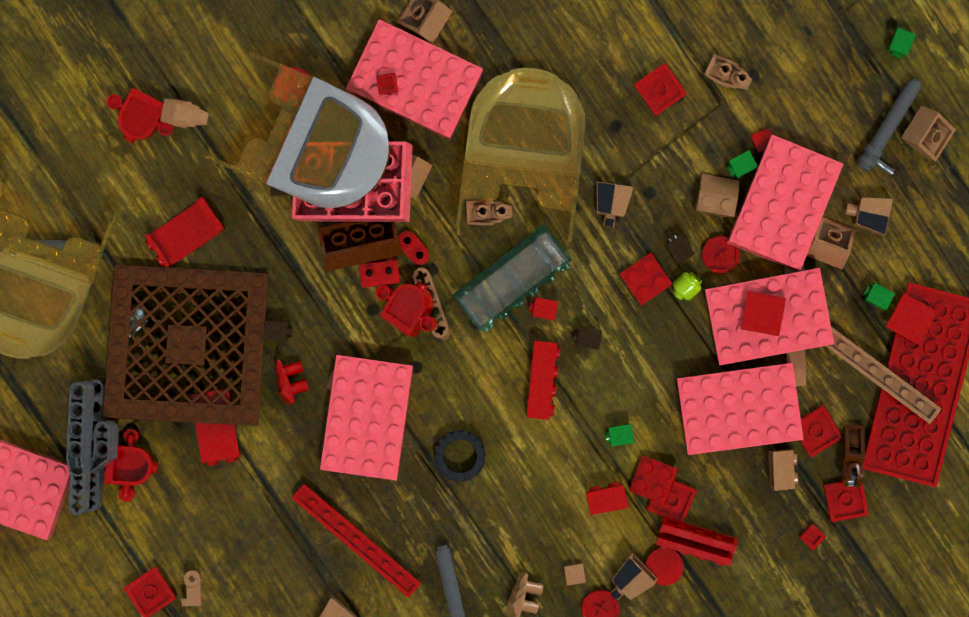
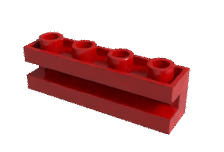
(541, 380)
(696, 541)

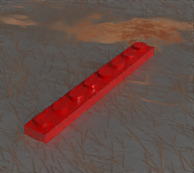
(356, 540)

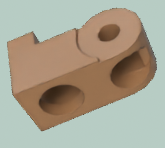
(194, 589)

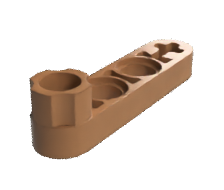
(436, 303)

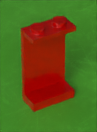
(184, 233)
(216, 440)

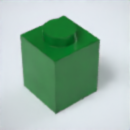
(900, 43)
(741, 165)
(878, 296)
(619, 435)

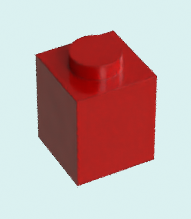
(543, 308)

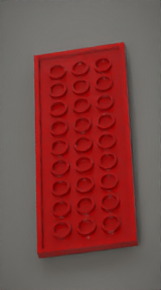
(899, 439)

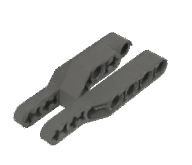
(96, 441)

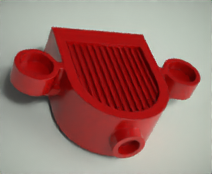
(139, 116)
(408, 308)
(131, 467)

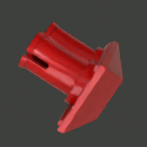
(285, 389)

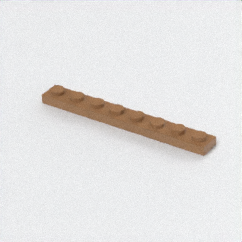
(883, 377)

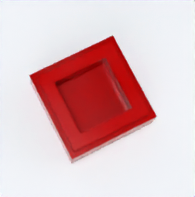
(387, 84)
(760, 139)
(812, 536)

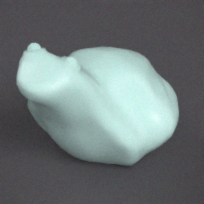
(139, 314)

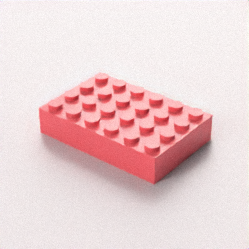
(430, 81)
(385, 203)
(785, 203)
(803, 322)
(740, 408)
(366, 417)
(31, 490)

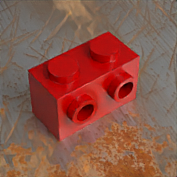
(380, 273)
(606, 499)

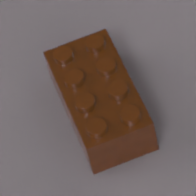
(358, 243)

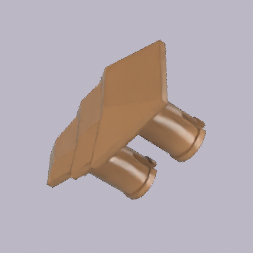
(727, 73)
(183, 114)
(487, 212)
(517, 600)

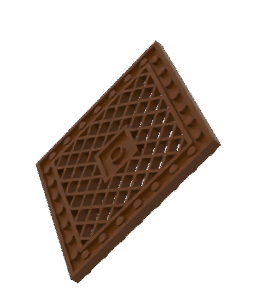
(185, 345)

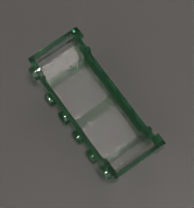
(512, 278)

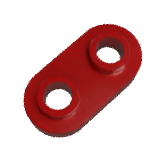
(413, 247)

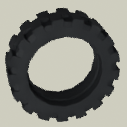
(440, 461)

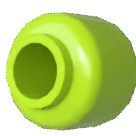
(687, 286)

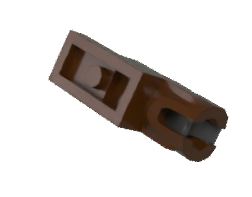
(853, 455)

